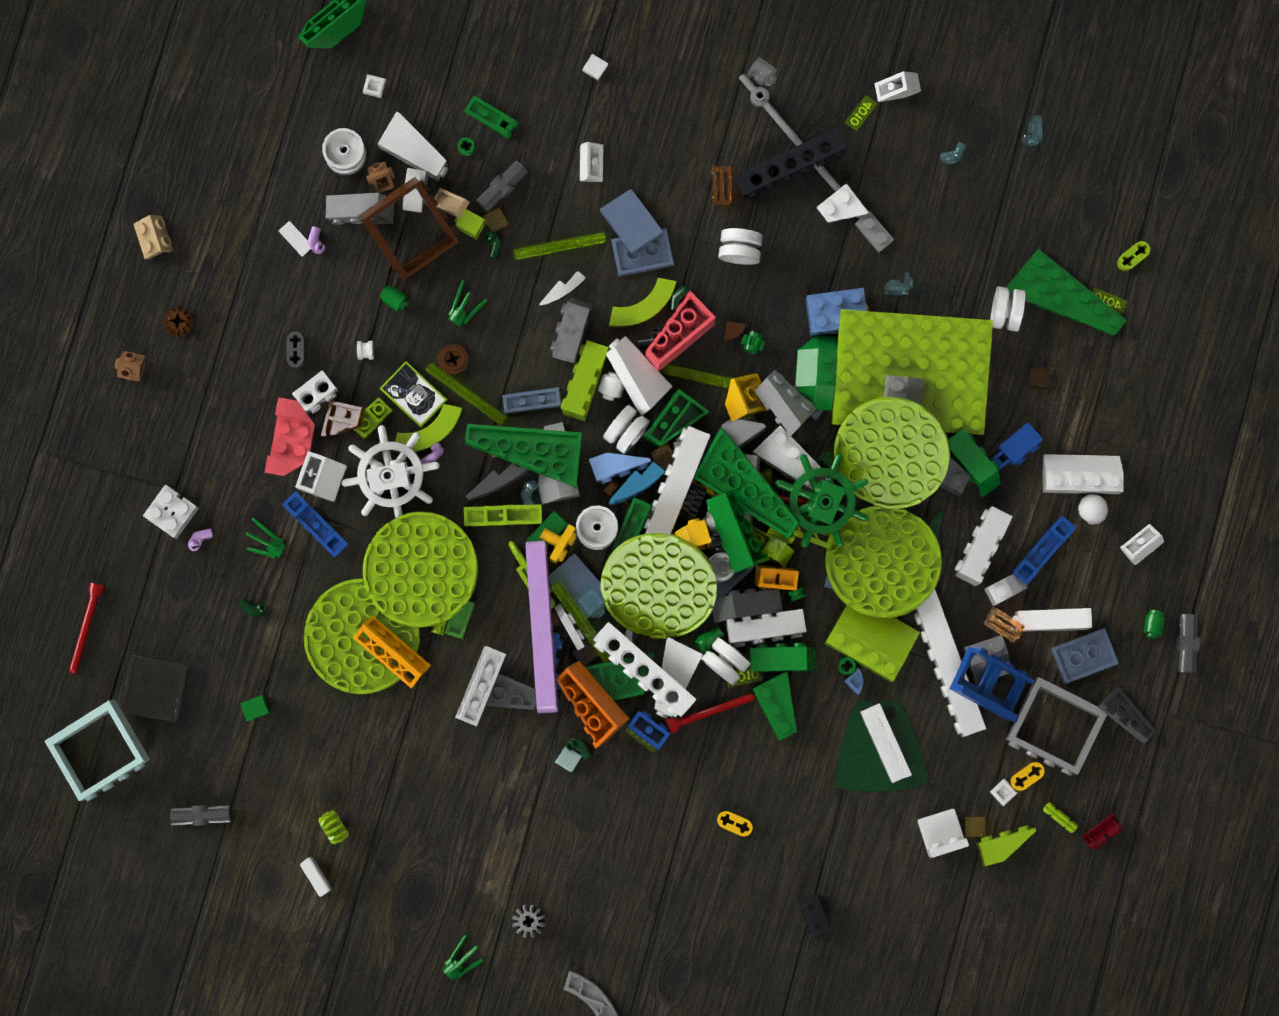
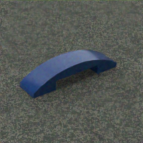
(315, 524)
(1043, 550)

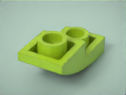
(373, 417)

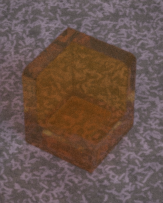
(663, 456)

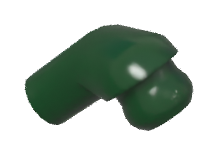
(495, 243)
(677, 296)
(253, 610)
(579, 745)

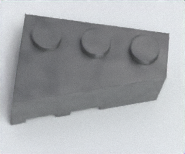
(571, 330)

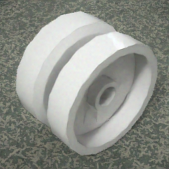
(344, 141)
(740, 246)
(1008, 309)
(629, 431)
(597, 539)
(727, 658)

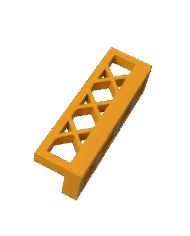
(393, 649)

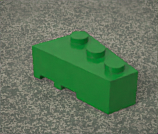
(675, 415)
(974, 462)
(783, 658)

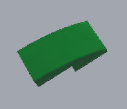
(553, 523)

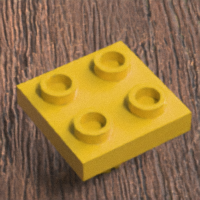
(559, 542)

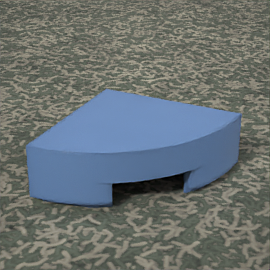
(855, 681)

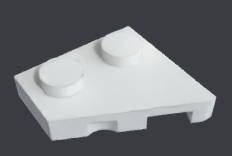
(842, 205)
(568, 623)

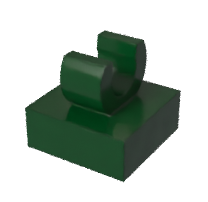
(825, 460)

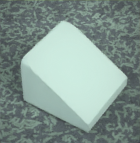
(568, 759)

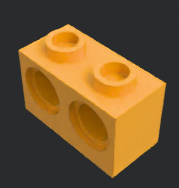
(776, 577)

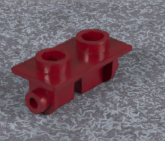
(1096, 836)

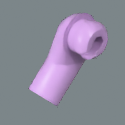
(313, 241)
(433, 457)
(198, 537)

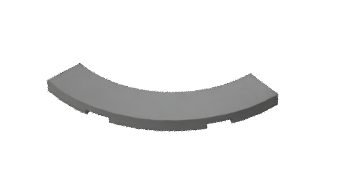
(590, 994)

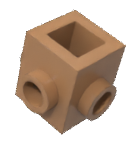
(380, 177)
(130, 366)

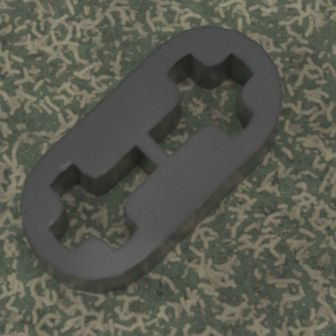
(291, 350)

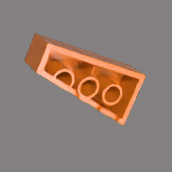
(591, 703)

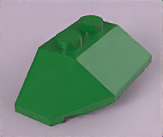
(332, 23)
(817, 371)

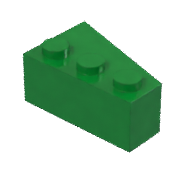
(777, 705)

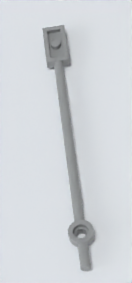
(867, 224)

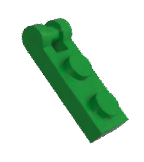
(490, 117)

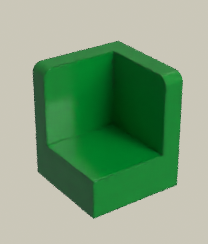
(255, 708)

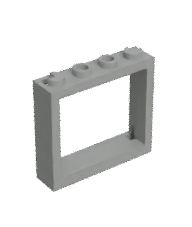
(1033, 751)

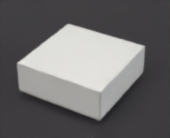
(595, 67)
(374, 86)
(1003, 792)

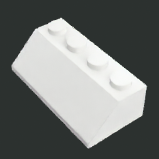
(1082, 474)

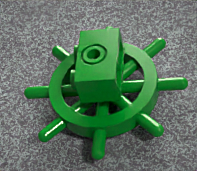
(825, 501)

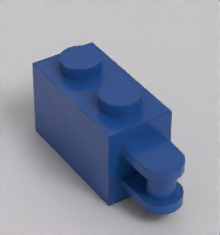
(1018, 445)

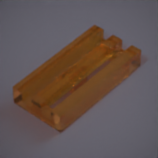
(729, 187)
(990, 617)

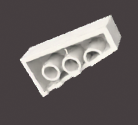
(766, 627)

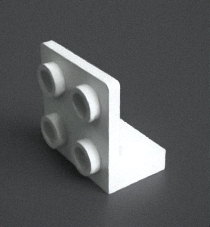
(942, 833)

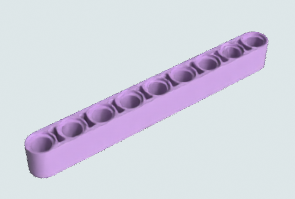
(541, 627)

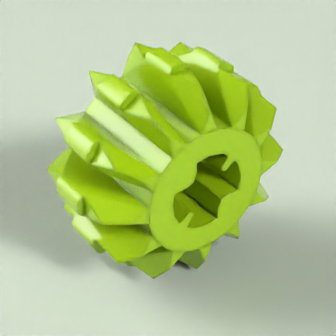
(333, 827)

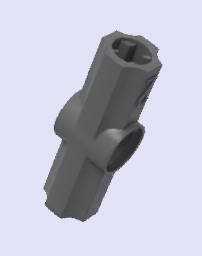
(502, 186)
(1188, 643)
(201, 815)

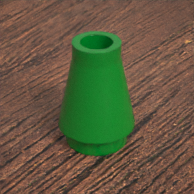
(705, 641)

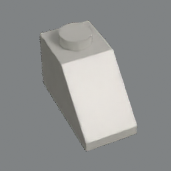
(898, 86)
(413, 200)
(1004, 589)

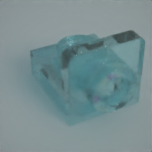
(1035, 128)
(899, 288)
(593, 604)

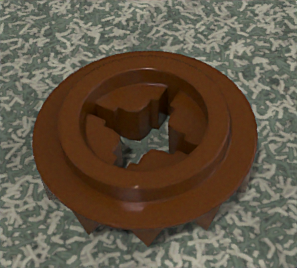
(183, 328)
(457, 351)

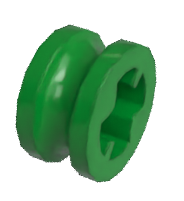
(471, 149)
(796, 594)
(851, 670)

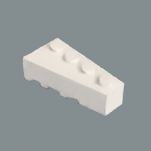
(784, 456)
(983, 545)

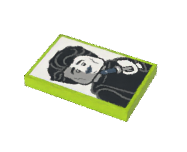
(413, 394)

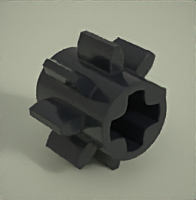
(716, 542)

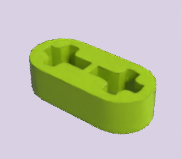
(1130, 253)

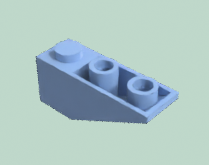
(611, 465)

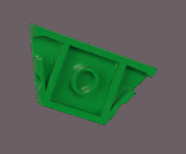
(615, 681)

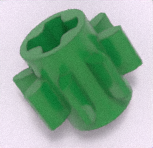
(753, 342)

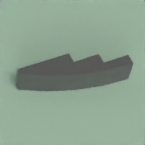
(495, 482)

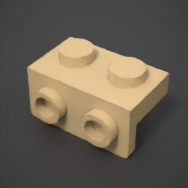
(153, 236)

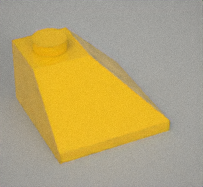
(742, 399)

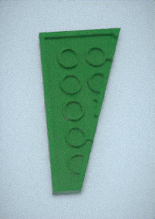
(1060, 293)
(539, 450)
(729, 469)

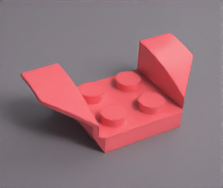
(291, 438)

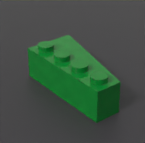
(735, 532)

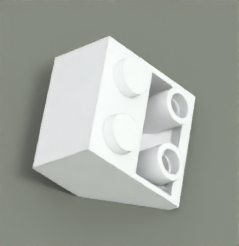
(320, 476)

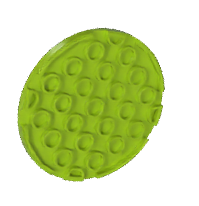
(896, 449)
(885, 563)
(420, 569)
(659, 585)
(331, 644)

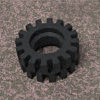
(693, 502)

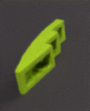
(502, 515)

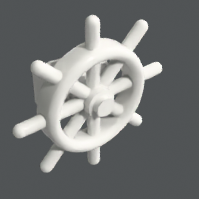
(391, 475)

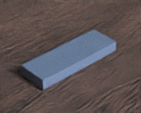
(531, 400)

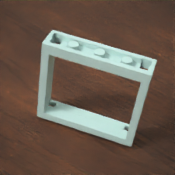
(128, 734)

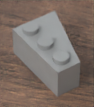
(346, 208)
(785, 402)

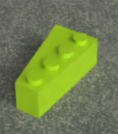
(585, 380)

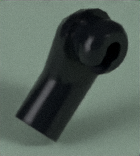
(645, 343)

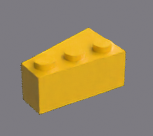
(696, 533)

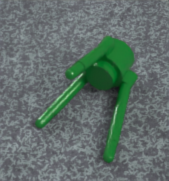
(457, 315)
(274, 547)
(454, 968)

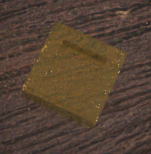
(495, 220)
(975, 827)

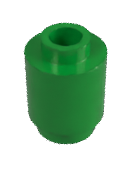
(394, 298)
(1154, 624)

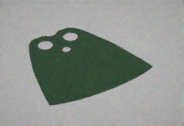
(859, 762)

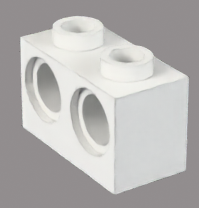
(312, 388)

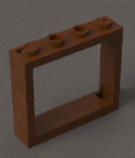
(428, 255)

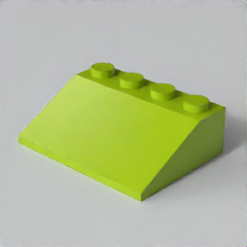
(873, 641)

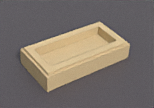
(451, 203)

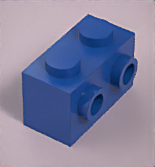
(648, 730)

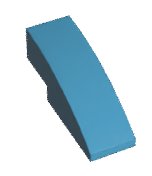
(637, 484)

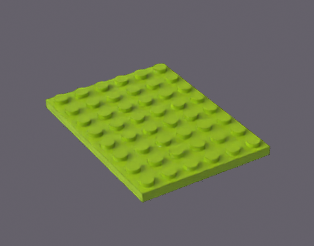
(943, 350)

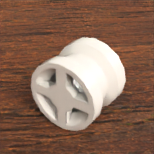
(365, 350)

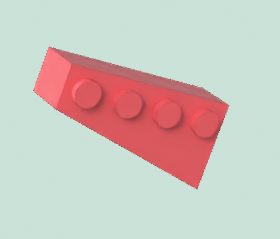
(680, 332)

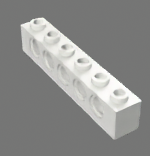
(610, 633)

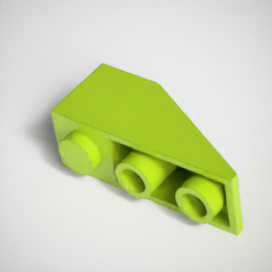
(777, 550)
(1000, 848)

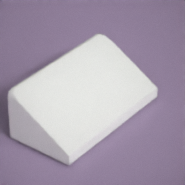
(591, 162)
(1142, 544)
(315, 876)

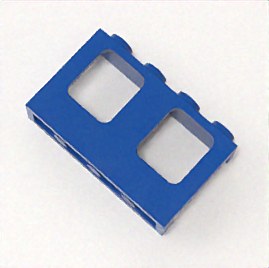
(982, 693)

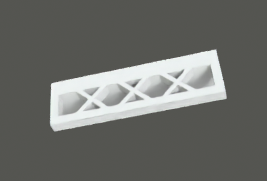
(480, 685)
(885, 743)

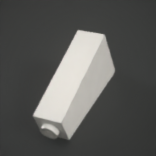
(412, 148)
(637, 375)
(1055, 619)
(680, 664)

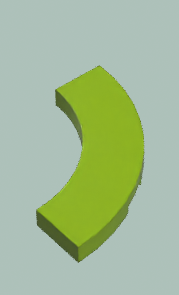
(645, 309)
(435, 431)

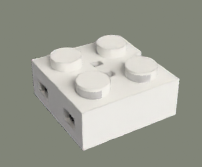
(170, 512)

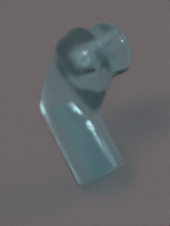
(953, 156)
(527, 491)

